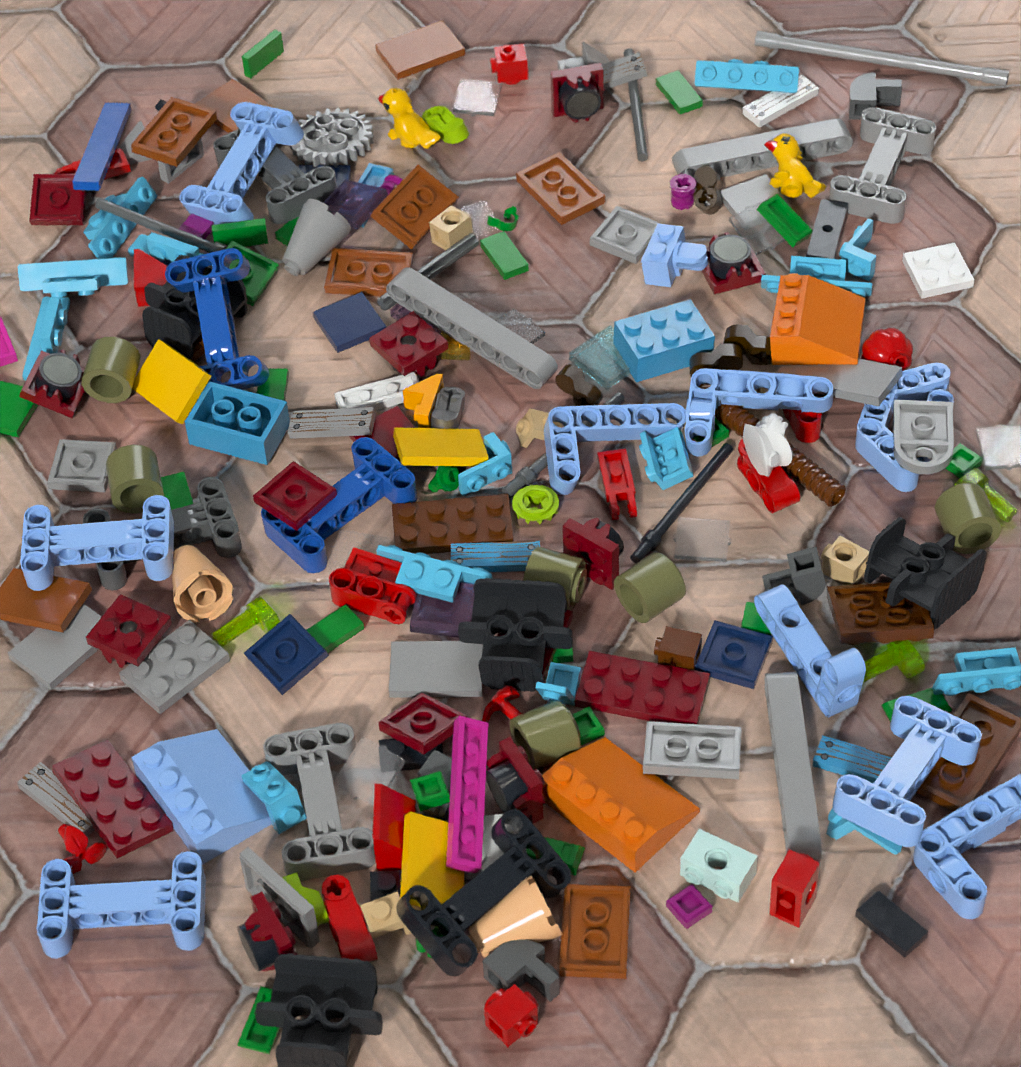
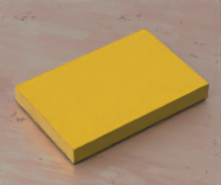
(170, 381)
(440, 447)
(426, 857)

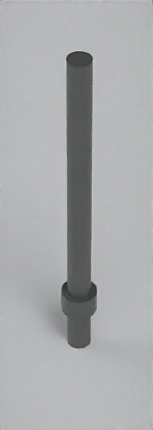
(637, 116)
(159, 226)
(528, 474)

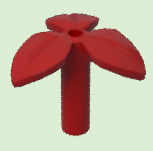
(501, 703)
(76, 844)

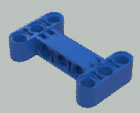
(216, 315)
(374, 477)

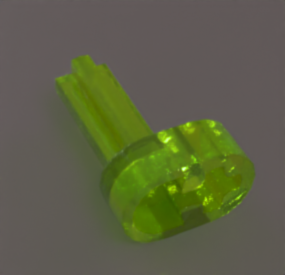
(999, 504)
(257, 613)
(897, 654)

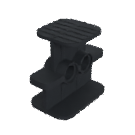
(175, 313)
(925, 572)
(518, 611)
(323, 991)

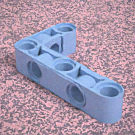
(740, 388)
(841, 674)
(959, 832)

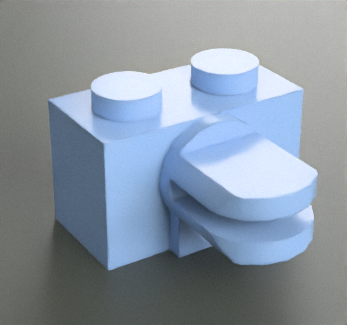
(670, 254)

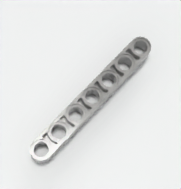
(751, 154)
(472, 328)
(792, 764)

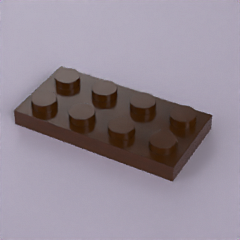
(437, 524)
(956, 784)

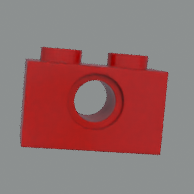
(794, 888)

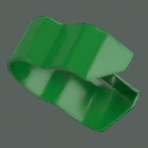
(504, 226)

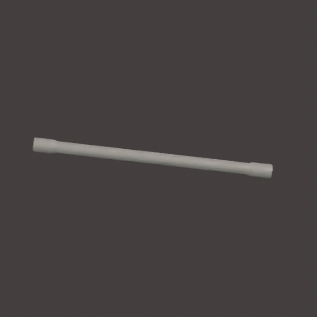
(986, 74)

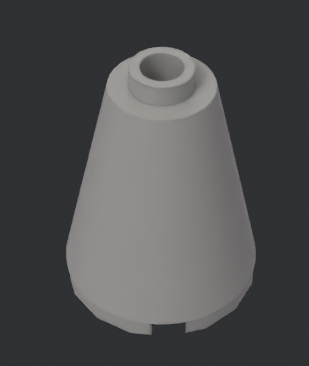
(314, 237)

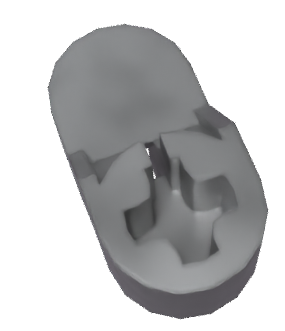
(448, 408)

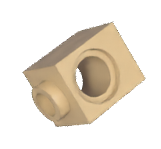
(450, 227)
(844, 561)

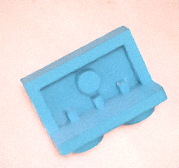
(666, 458)

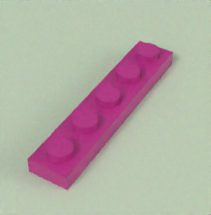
(467, 795)

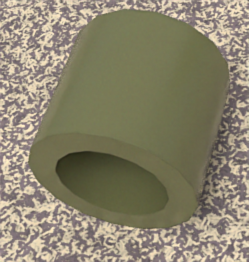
(111, 369)
(133, 477)
(968, 517)
(558, 568)
(650, 587)
(546, 733)

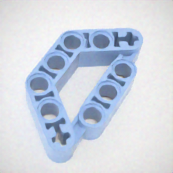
(874, 438)

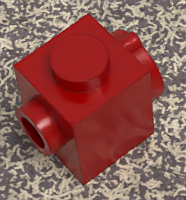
(510, 64)
(511, 1014)

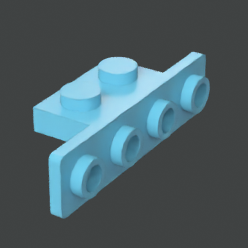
(745, 76)
(110, 231)
(163, 247)
(825, 269)
(72, 275)
(48, 330)
(429, 575)
(981, 672)

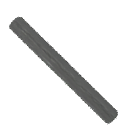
(438, 264)

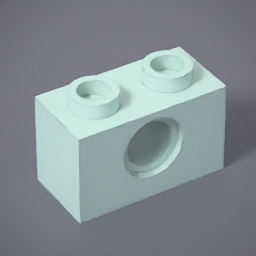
(711, 851)

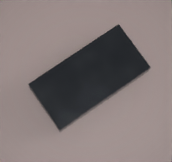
(891, 924)

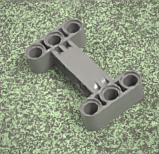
(892, 135)
(320, 802)

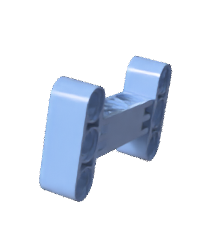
(260, 131)
(97, 542)
(886, 803)
(121, 904)

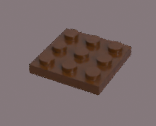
(865, 616)

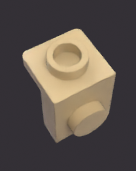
(532, 426)
(382, 915)

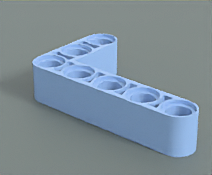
(602, 430)

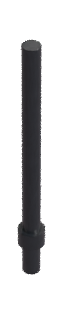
(652, 538)

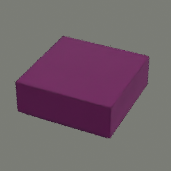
(197, 226)
(689, 906)

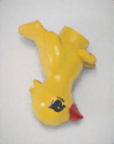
(407, 124)
(792, 174)

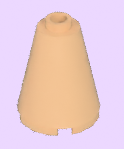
(199, 585)
(515, 917)

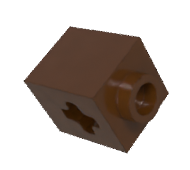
(678, 648)

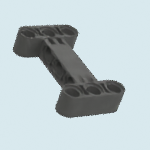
(288, 182)
(193, 524)

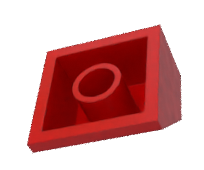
(388, 826)

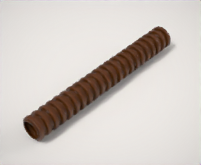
(801, 468)

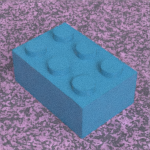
(662, 339)
(237, 423)

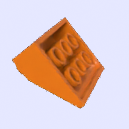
(815, 323)
(615, 802)

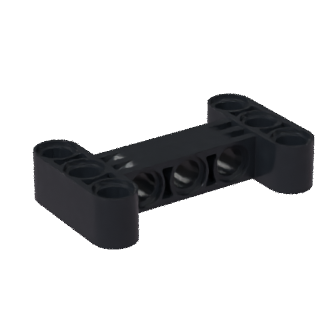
(482, 892)

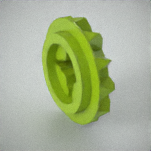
(535, 494)

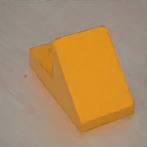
(422, 399)

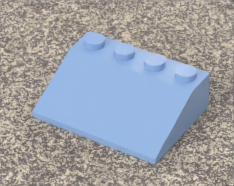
(202, 791)

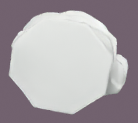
(767, 444)

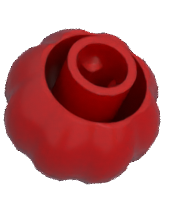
(888, 347)

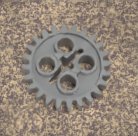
(333, 138)

